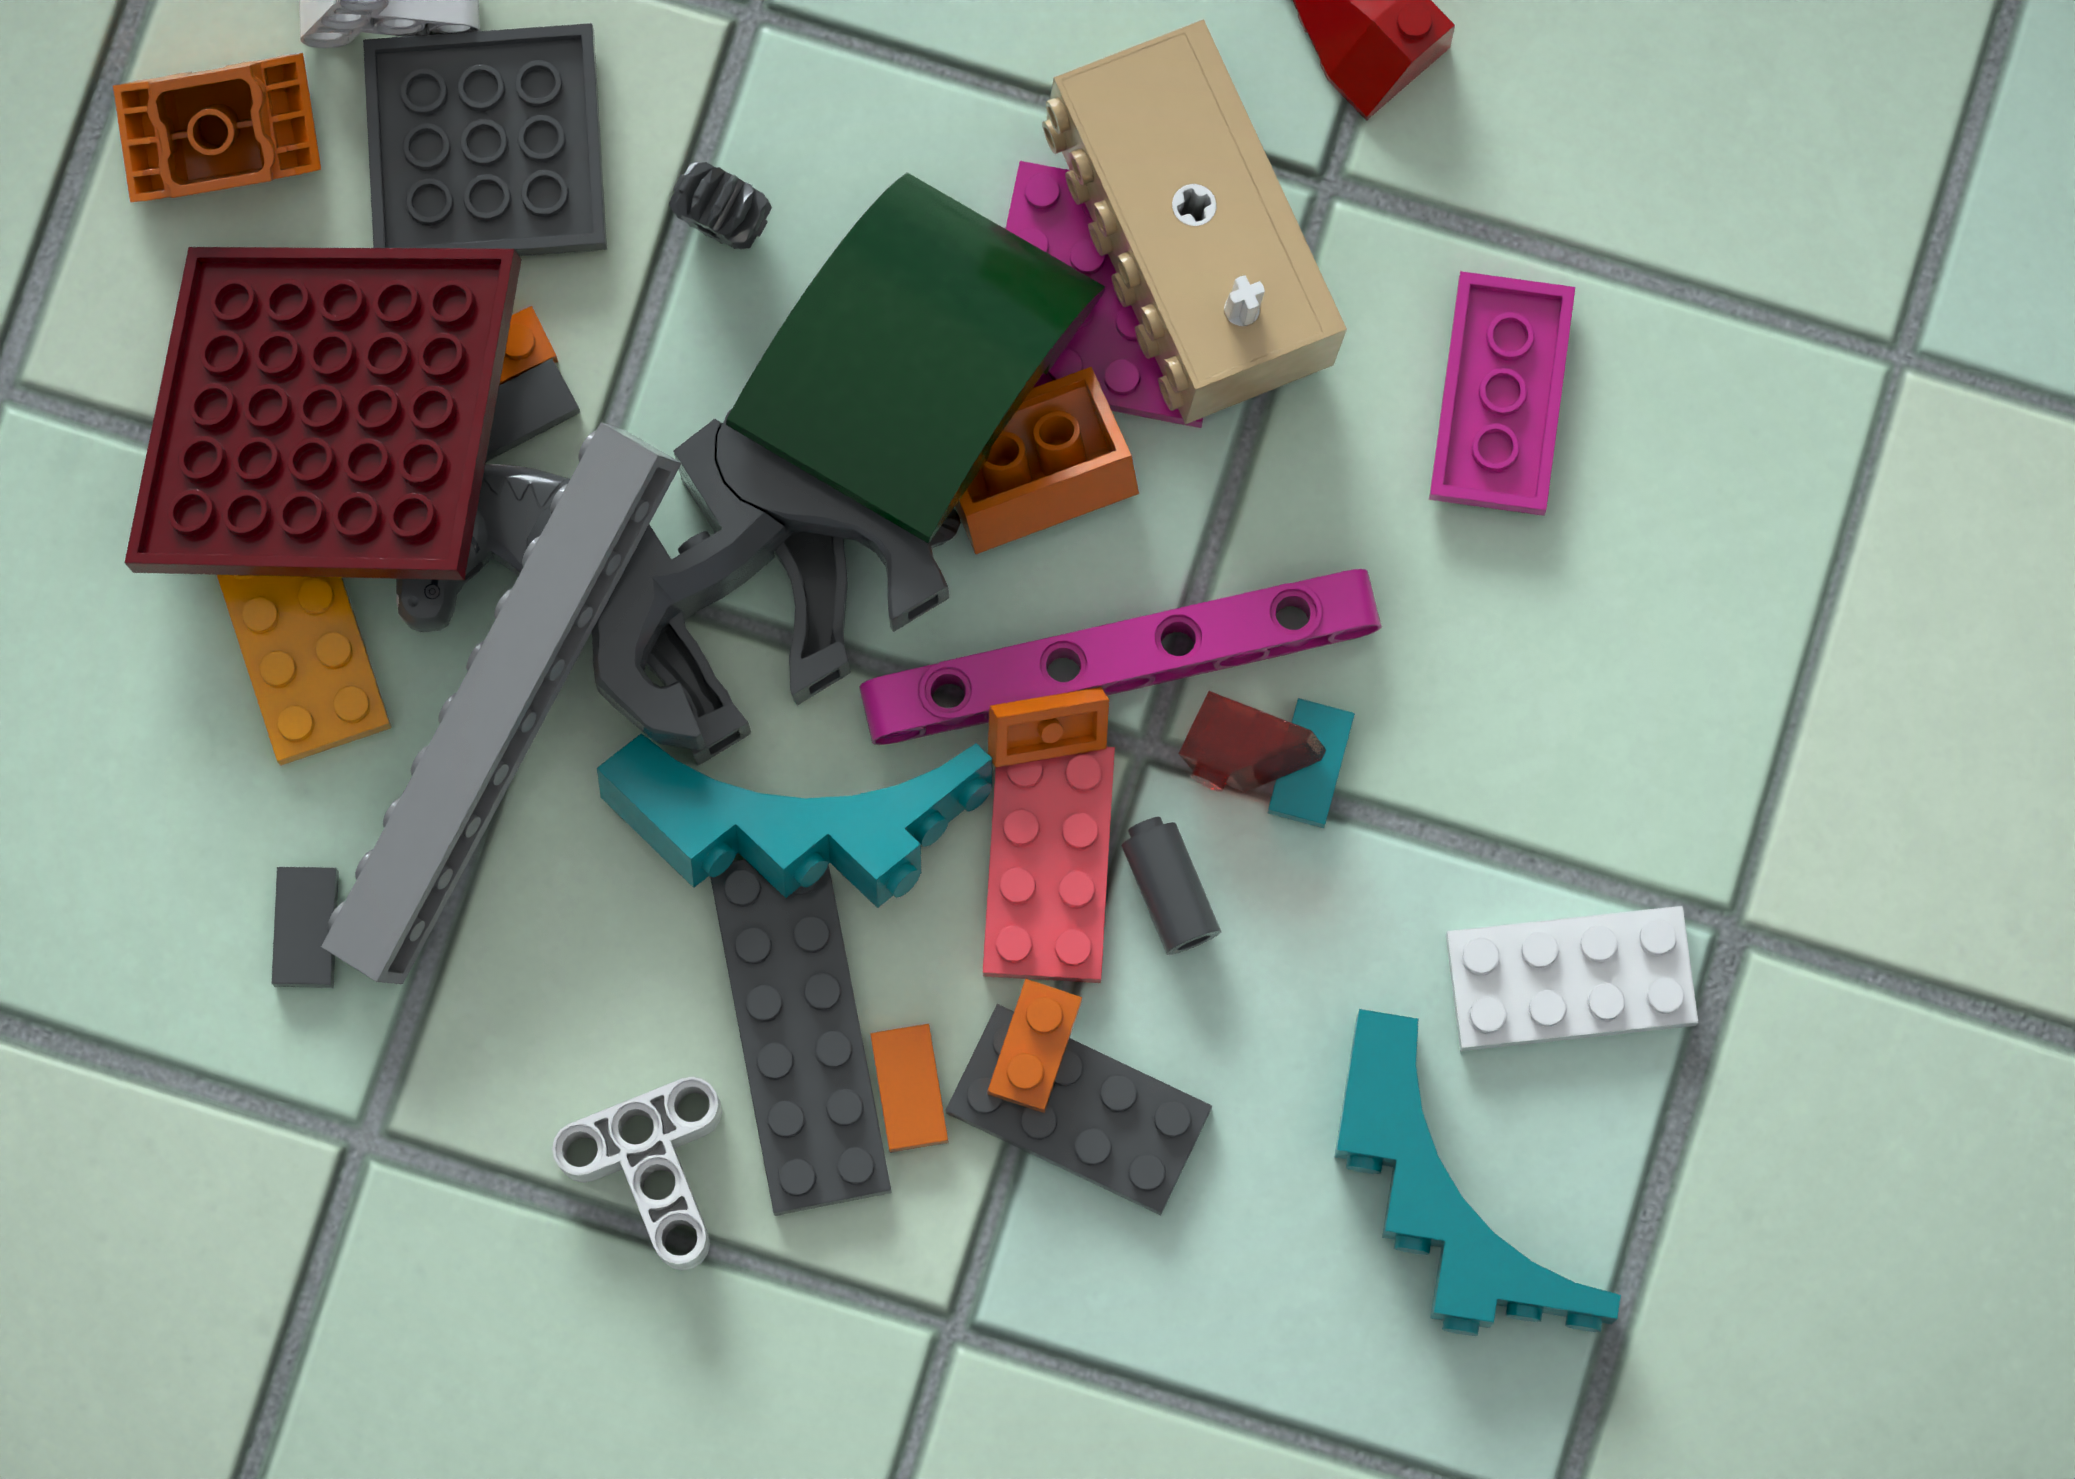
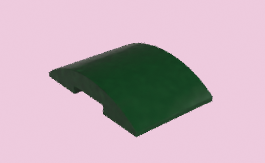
(912, 354)

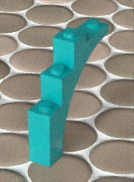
(788, 839)
(1424, 1209)

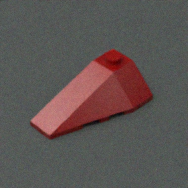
(1374, 45)

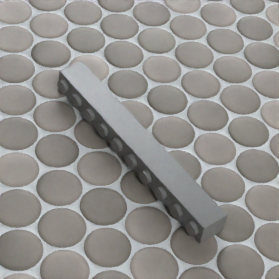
(500, 704)

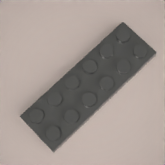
(800, 1041)

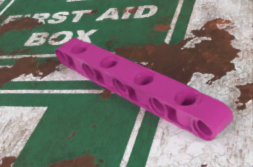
(1123, 654)

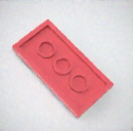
(1049, 868)

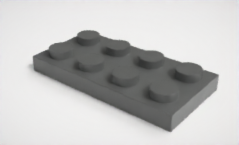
(1098, 1122)

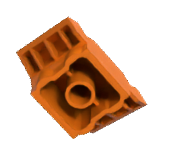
(216, 128)

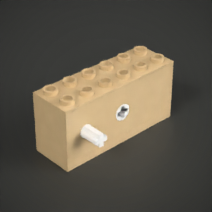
(1192, 222)

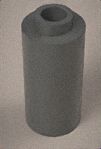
(1170, 885)

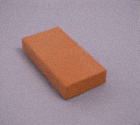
(909, 1088)

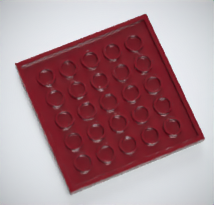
(325, 412)

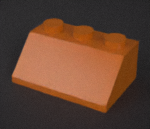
(1049, 464)

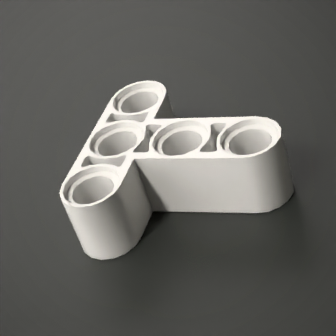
(341, 21)
(651, 1156)

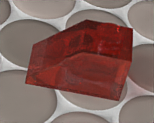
(1245, 746)

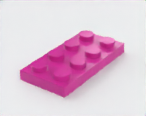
(1502, 393)

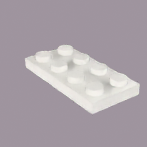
(1571, 978)

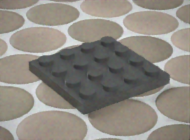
(486, 140)

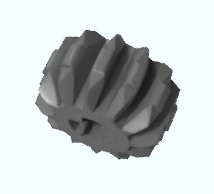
(720, 205)

